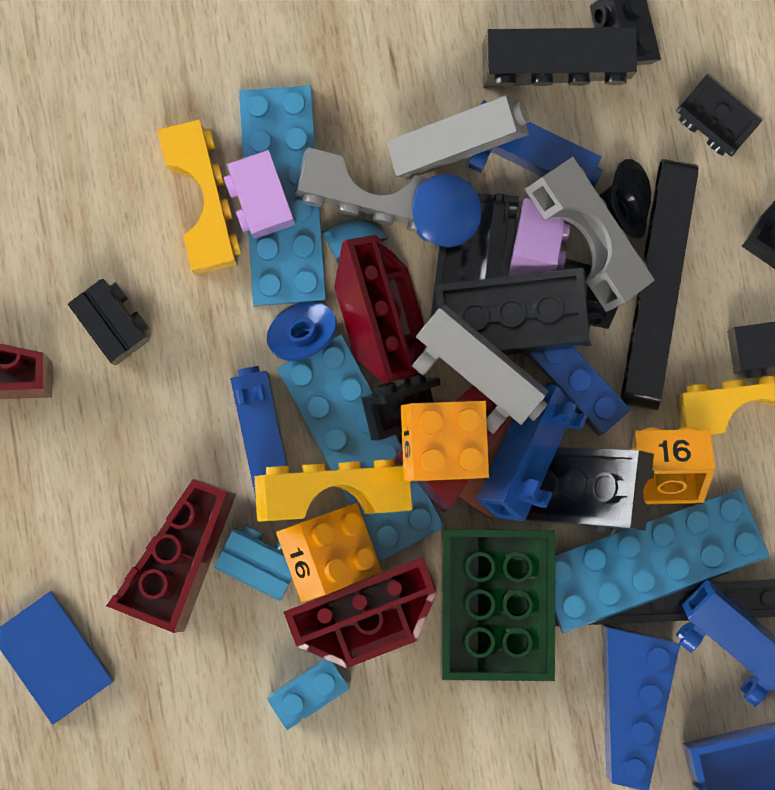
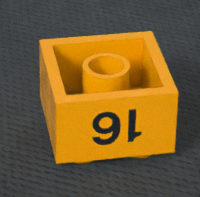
(444, 441)
(680, 464)
(329, 552)

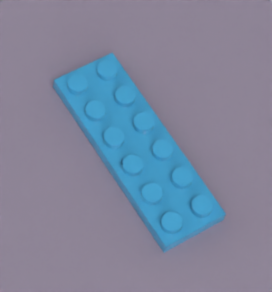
(289, 262)
(329, 398)
(655, 562)

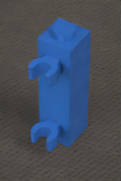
(541, 153)
(258, 421)
(526, 457)
(736, 632)

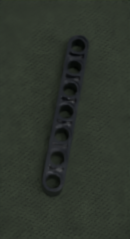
(658, 301)

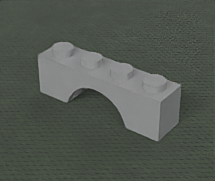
(326, 180)
(616, 267)

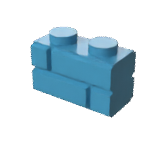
(255, 562)
(308, 692)

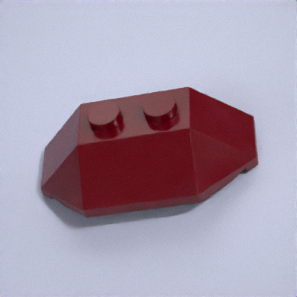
(379, 308)
(365, 616)

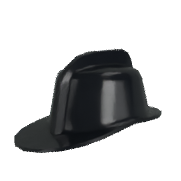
(629, 198)

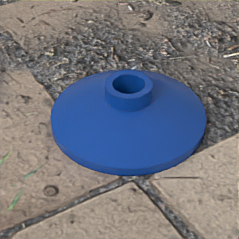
(301, 331)

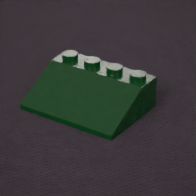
(497, 605)

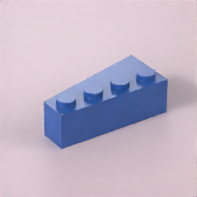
(636, 697)

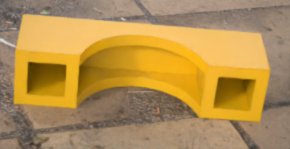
(187, 152)
(714, 408)
(288, 495)

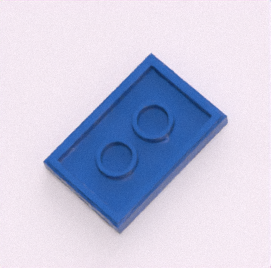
(53, 657)

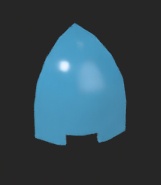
(349, 230)

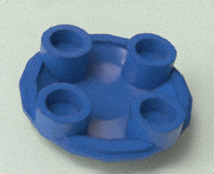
(446, 210)

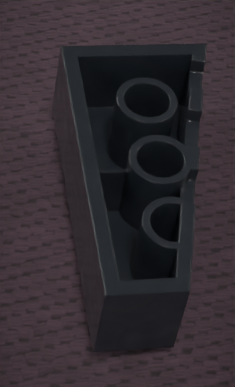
(558, 56)

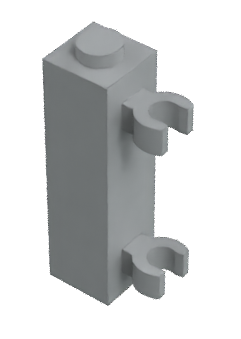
(458, 137)
(482, 366)

